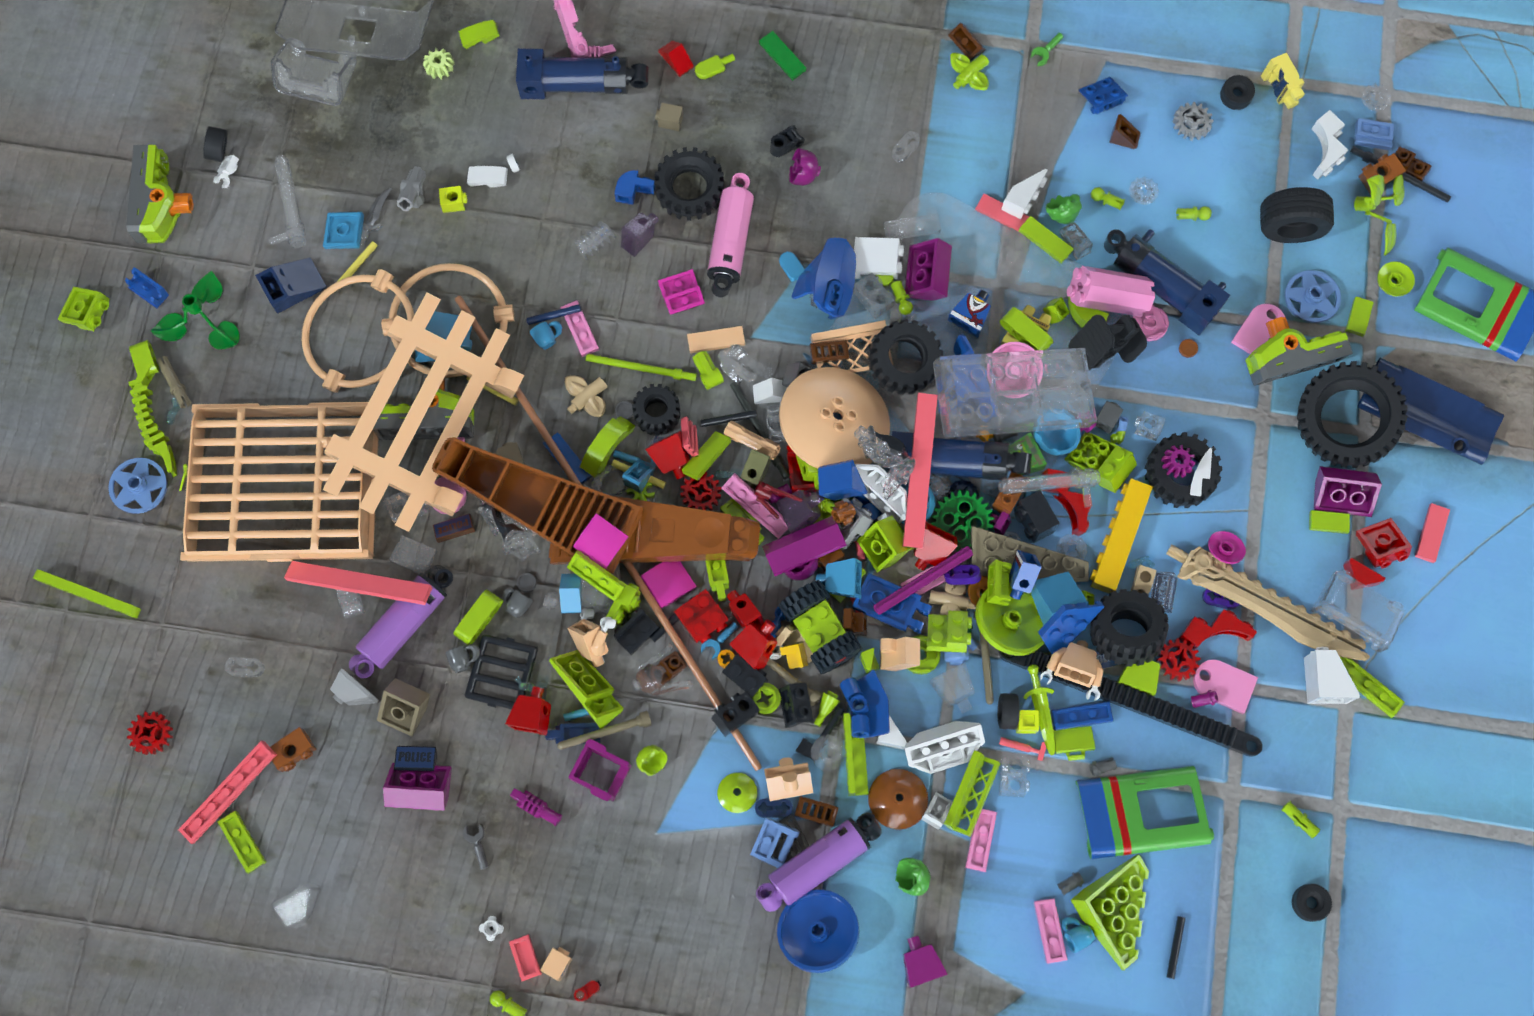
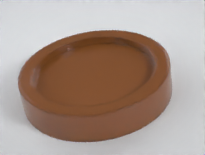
(1188, 348)

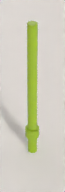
(677, 374)

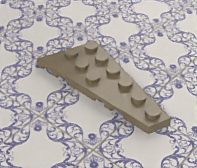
(991, 546)

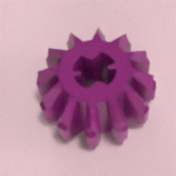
(1179, 454)

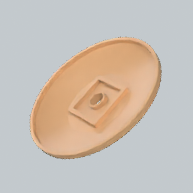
(809, 419)

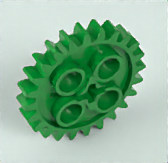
(952, 506)

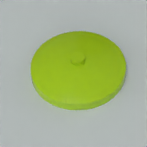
(1011, 627)

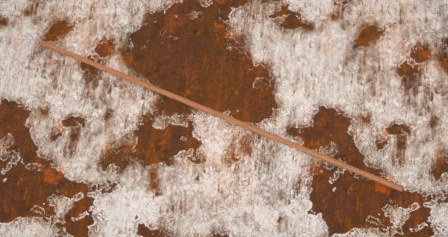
(629, 566)

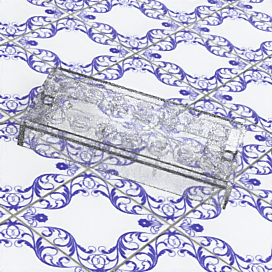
(1014, 392)

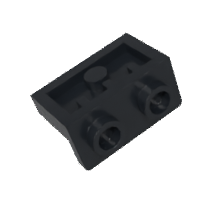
(635, 631)
(795, 704)

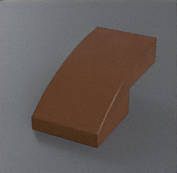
(855, 622)

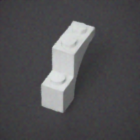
(1328, 130)

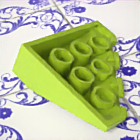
(1113, 909)

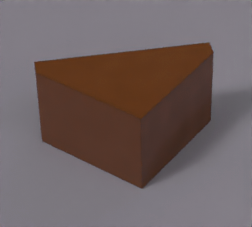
(1124, 133)

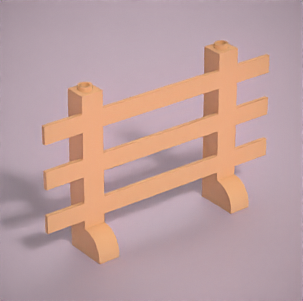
(446, 355)

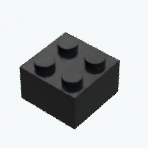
(1036, 516)

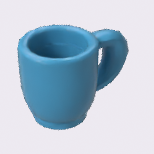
(544, 335)
(1078, 937)

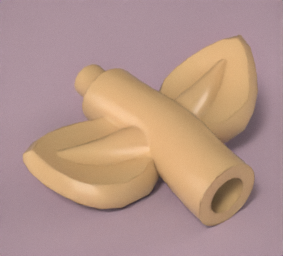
(586, 395)
(951, 599)

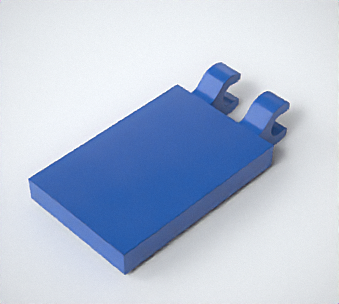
(900, 615)

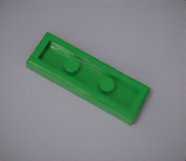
(782, 55)

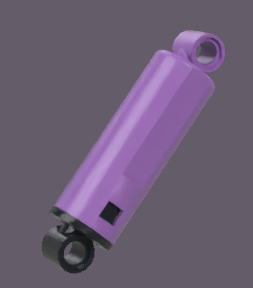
(398, 625)
(819, 861)

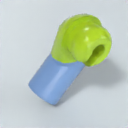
(1120, 432)

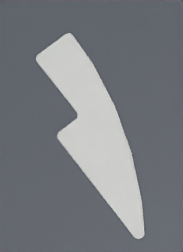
(1202, 471)

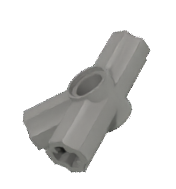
(411, 190)

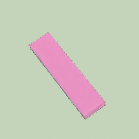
(744, 496)

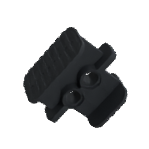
(1105, 340)

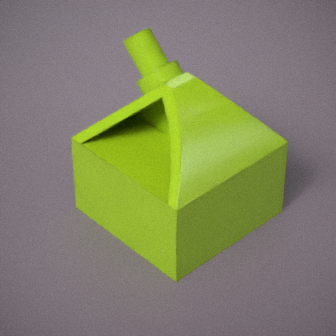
(884, 543)

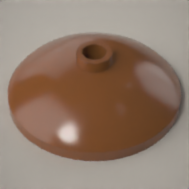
(896, 813)

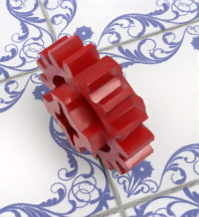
(708, 493)
(1186, 662)
(141, 733)

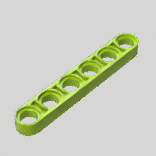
(87, 593)

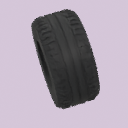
(1297, 215)

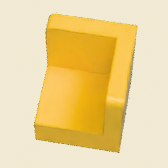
(795, 655)

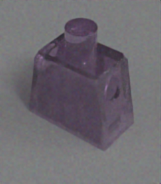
(638, 233)
(800, 514)

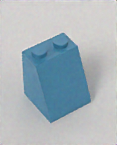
(441, 325)
(1053, 592)

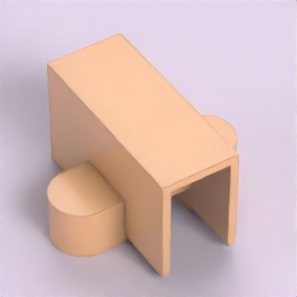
(899, 653)
(788, 780)

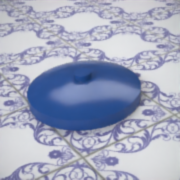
(818, 931)

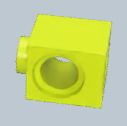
(447, 194)
(1028, 722)

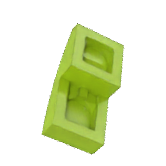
(479, 32)

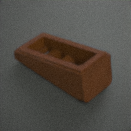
(814, 346)
(830, 823)

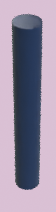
(553, 314)

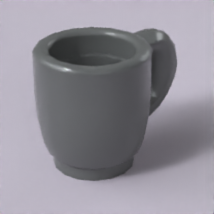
(518, 603)
(459, 657)

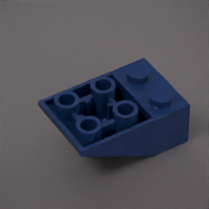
(290, 283)

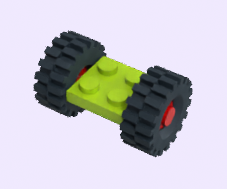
(820, 627)

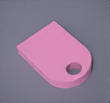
(1254, 329)
(1230, 683)

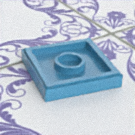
(343, 230)

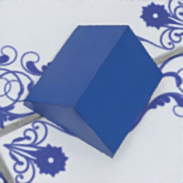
(840, 481)

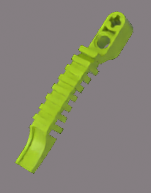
(146, 367)

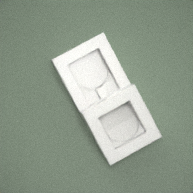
(487, 175)

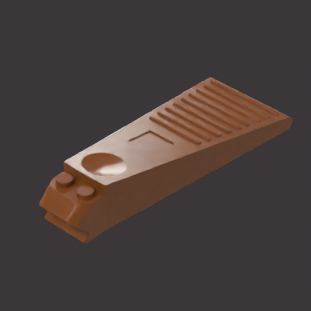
(533, 498)
(683, 534)

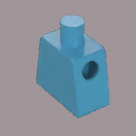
(843, 578)

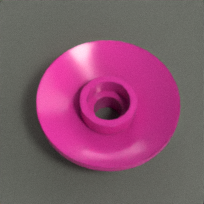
(1226, 547)

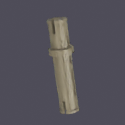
(177, 389)

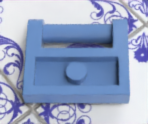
(768, 840)

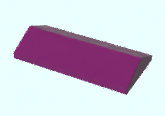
(804, 546)

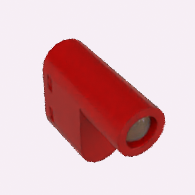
(587, 991)

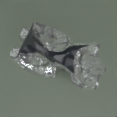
(889, 453)
(512, 534)

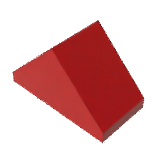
(676, 57)
(1363, 573)

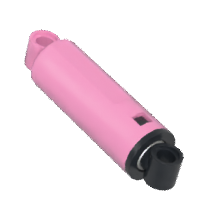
(730, 235)

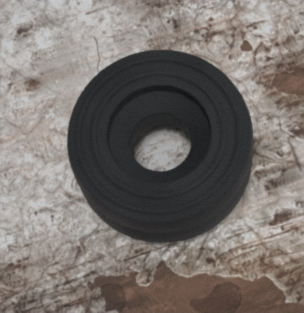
(1235, 102)
(1008, 711)
(1300, 906)

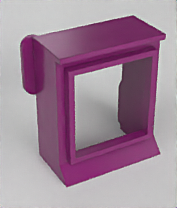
(590, 747)

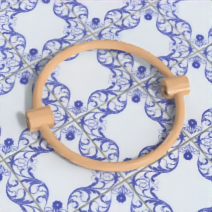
(502, 313)
(333, 379)

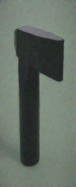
(805, 746)

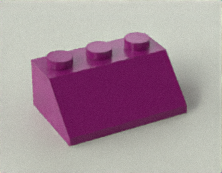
(928, 270)
(1346, 491)
(417, 788)

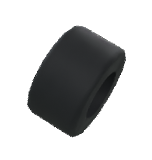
(215, 144)

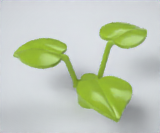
(1367, 204)

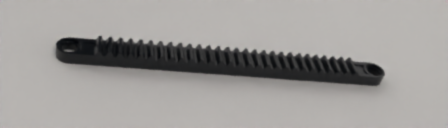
(1151, 707)

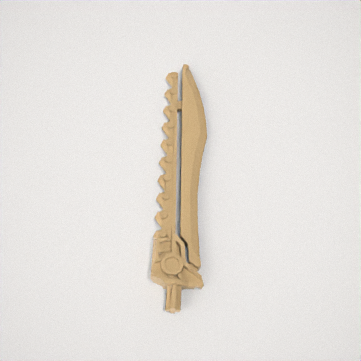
(1294, 620)

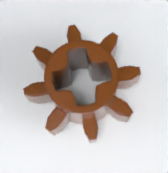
(843, 512)

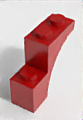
(1073, 504)
(1225, 623)

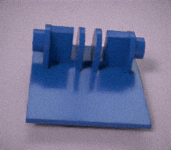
(1103, 95)

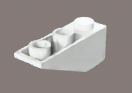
(1023, 193)

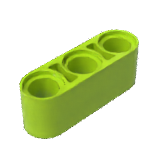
(1025, 330)
(478, 617)

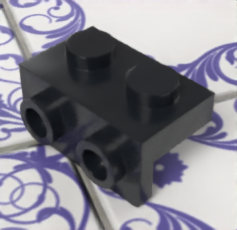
(745, 676)

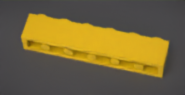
(1121, 536)

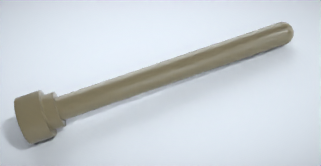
(986, 668)
(814, 695)
(642, 719)

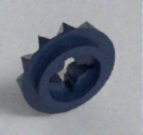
(961, 485)

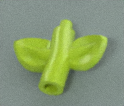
(970, 71)

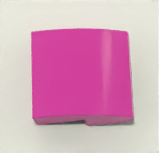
(681, 292)
(600, 541)
(668, 582)

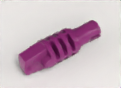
(535, 806)

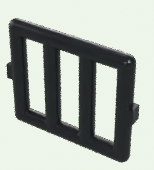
(476, 676)

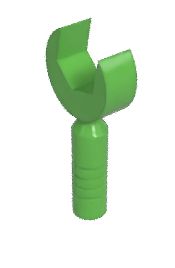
(1043, 52)

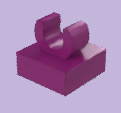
(1001, 522)

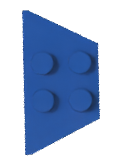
(1068, 624)

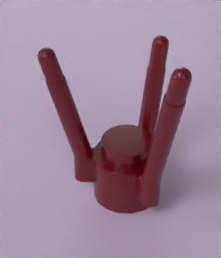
(764, 491)

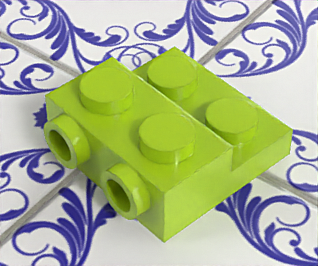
(84, 308)
(626, 602)
(949, 632)

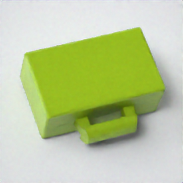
(1074, 740)

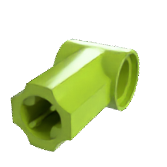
(708, 372)

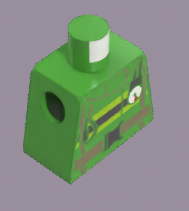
(1028, 445)

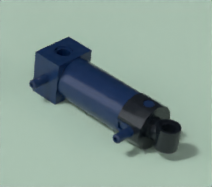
(575, 74)
(1172, 284)
(971, 458)

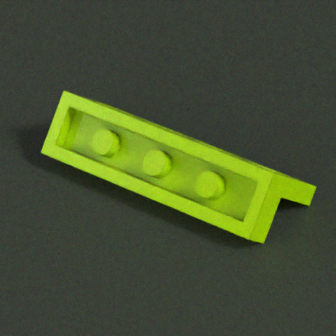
(855, 761)
(965, 790)

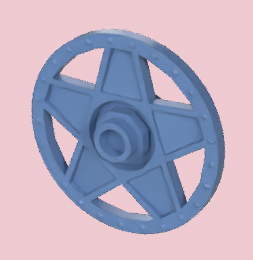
(1312, 296)
(137, 485)

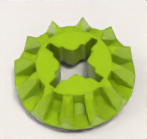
(773, 702)

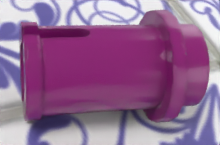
(774, 498)
(1204, 699)

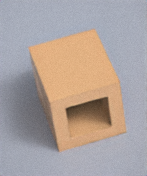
(556, 963)

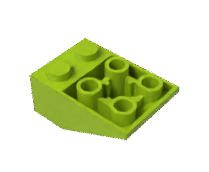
(1108, 458)

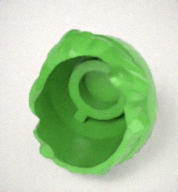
(1064, 209)
(912, 876)

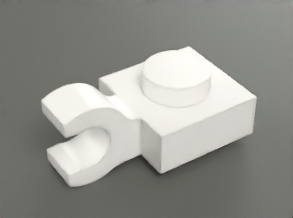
(226, 168)

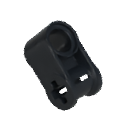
(788, 139)

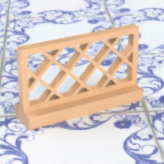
(850, 333)

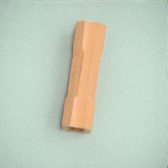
(763, 445)

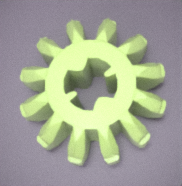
(438, 63)

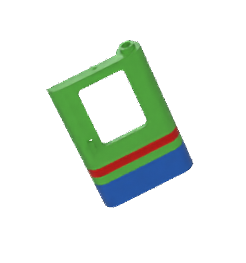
(1506, 319)
(1115, 816)

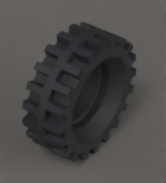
(689, 162)
(1165, 486)

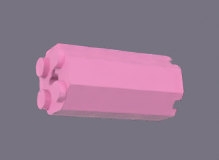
(1111, 291)

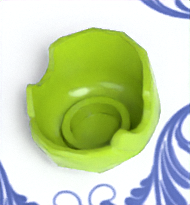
(651, 759)

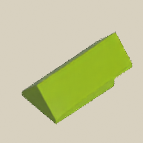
(588, 686)

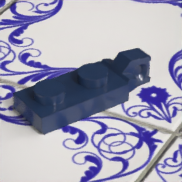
(571, 730)

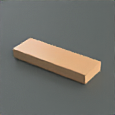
(715, 339)

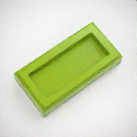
(1359, 316)
(1329, 522)

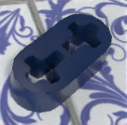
(773, 813)

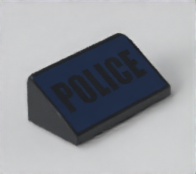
(415, 758)

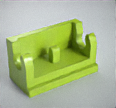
(998, 583)

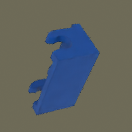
(146, 288)

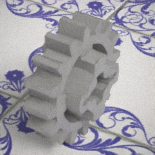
(1195, 119)

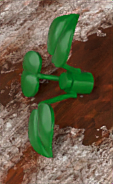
(173, 325)

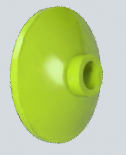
(1401, 274)
(735, 803)

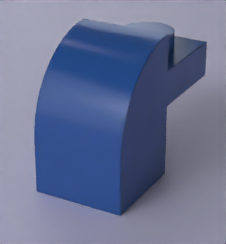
(629, 184)

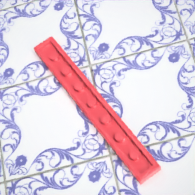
(920, 477)
(358, 582)

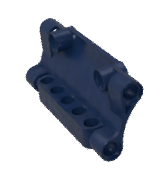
(1441, 413)

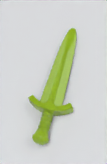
(1041, 703)

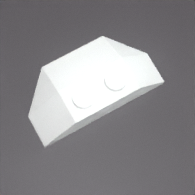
(895, 505)
(944, 746)

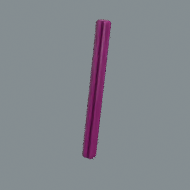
(923, 580)

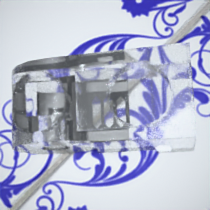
(1077, 240)
(774, 428)

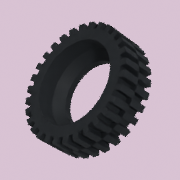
(1362, 379)

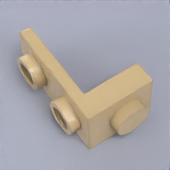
(790, 635)

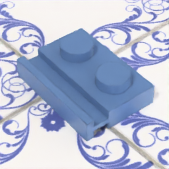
(1374, 134)

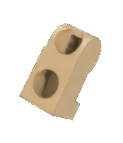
(1143, 579)

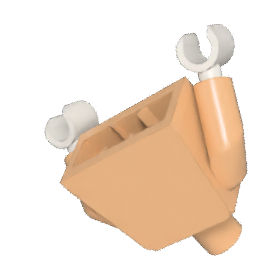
(590, 637)
(1077, 665)

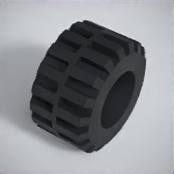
(654, 395)

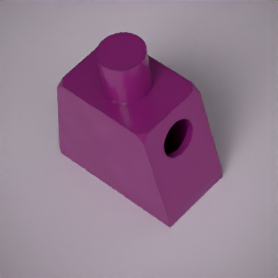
(922, 963)

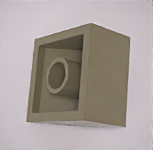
(403, 706)

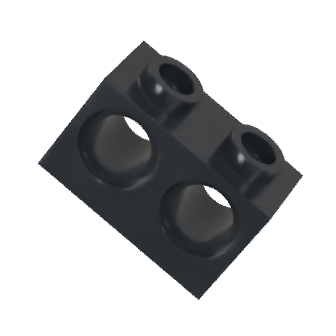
(737, 716)

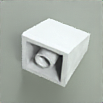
(1327, 678)

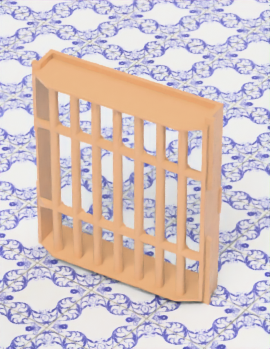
(200, 412)

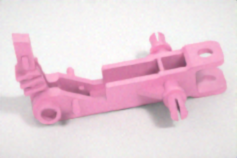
(576, 43)

